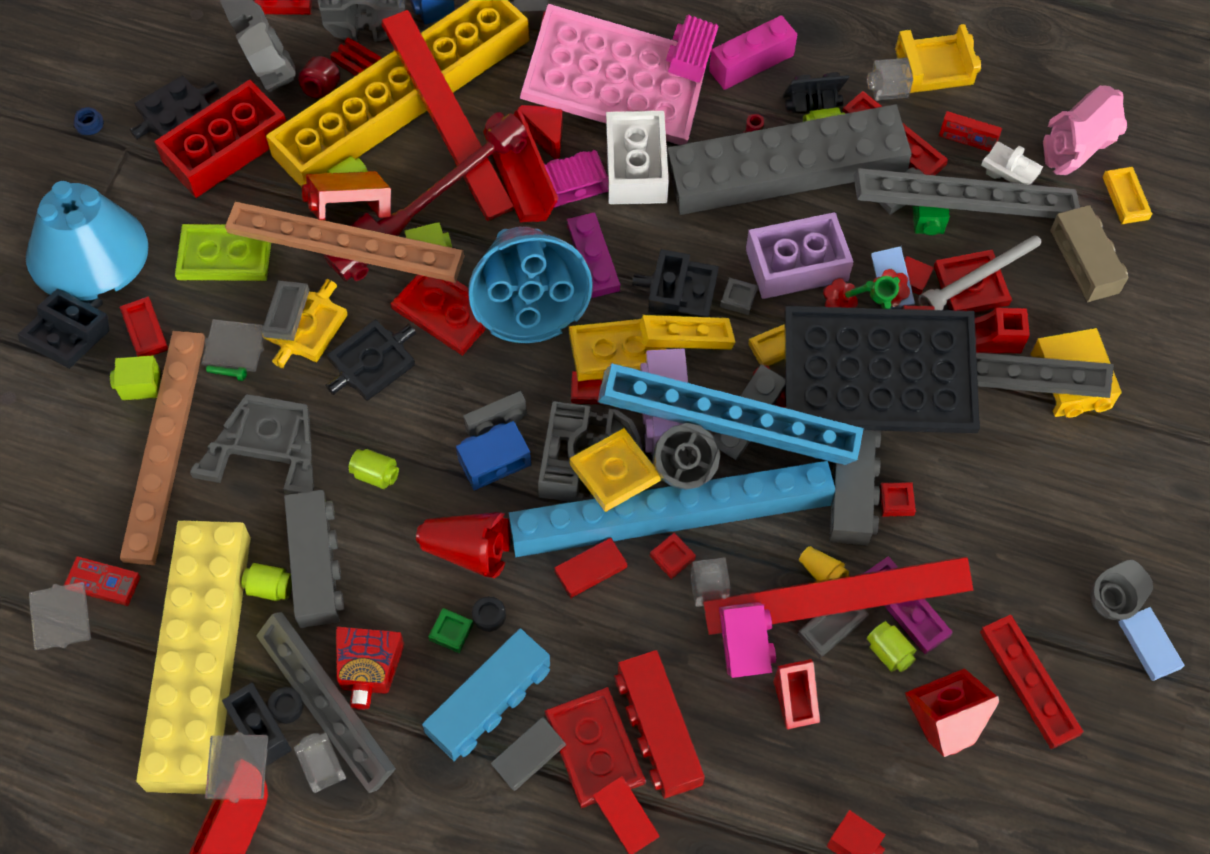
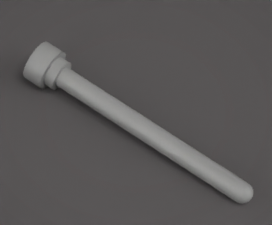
(939, 298)

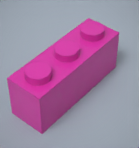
(752, 52)

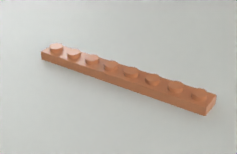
(345, 241)
(162, 449)

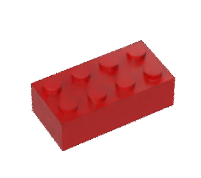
(220, 138)

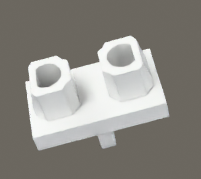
(1011, 165)

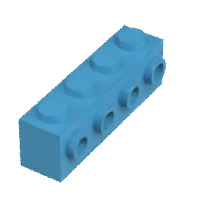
(487, 695)

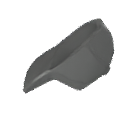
(1121, 590)

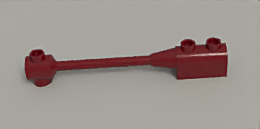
(503, 135)

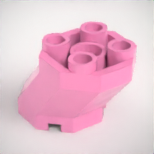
(1084, 129)

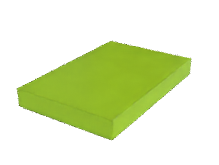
(215, 254)

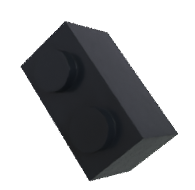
(254, 718)

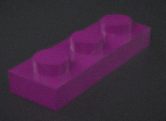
(591, 244)
(916, 617)

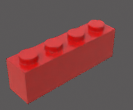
(660, 725)

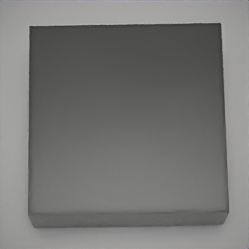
(739, 296)

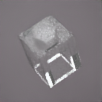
(890, 79)
(709, 580)
(319, 761)

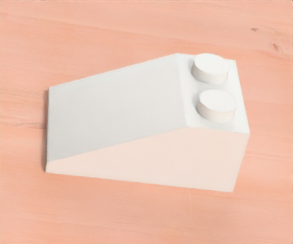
(637, 157)

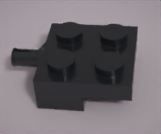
(679, 286)
(65, 328)

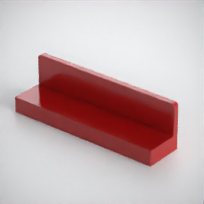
(527, 179)

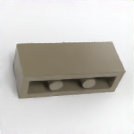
(1089, 253)

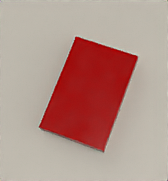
(440, 310)
(595, 746)

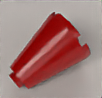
(468, 541)

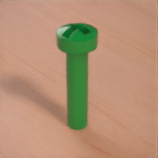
(240, 373)

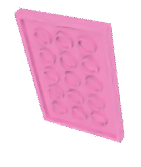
(607, 67)

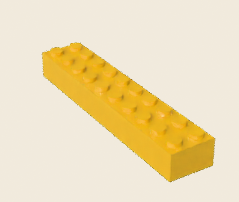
(385, 98)

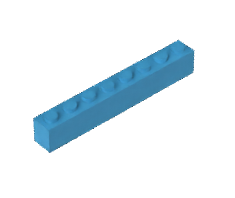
(730, 414)

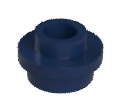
(88, 121)

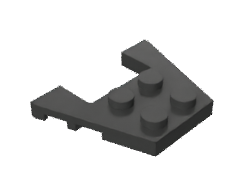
(265, 431)

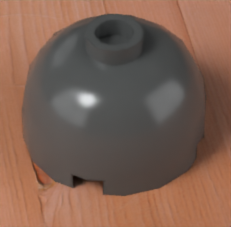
(686, 456)

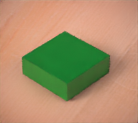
(451, 630)

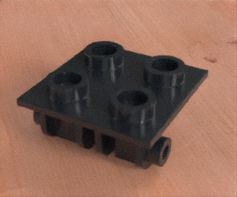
(805, 86)

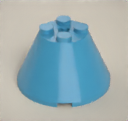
(84, 243)
(529, 286)

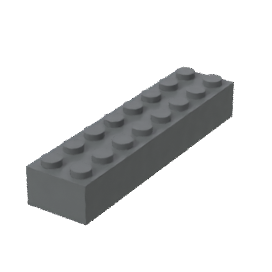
(786, 159)

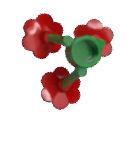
(884, 290)

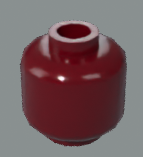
(319, 77)

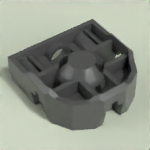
(344, 17)
(260, 43)
(572, 423)

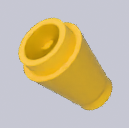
(822, 565)

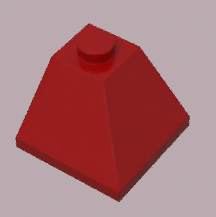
(952, 710)

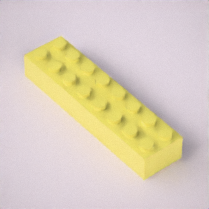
(194, 655)

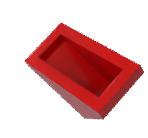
(545, 127)
(797, 693)

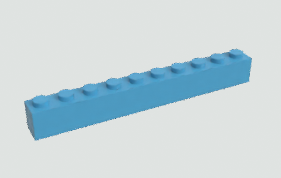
(672, 509)

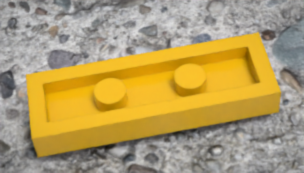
(687, 332)

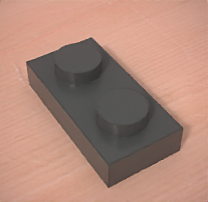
(502, 411)

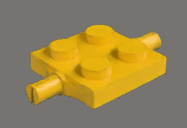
(316, 327)

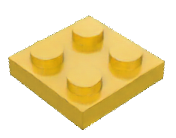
(614, 469)

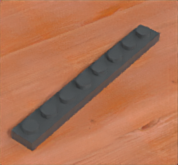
(963, 193)

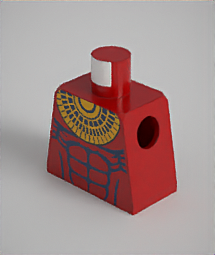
(366, 662)

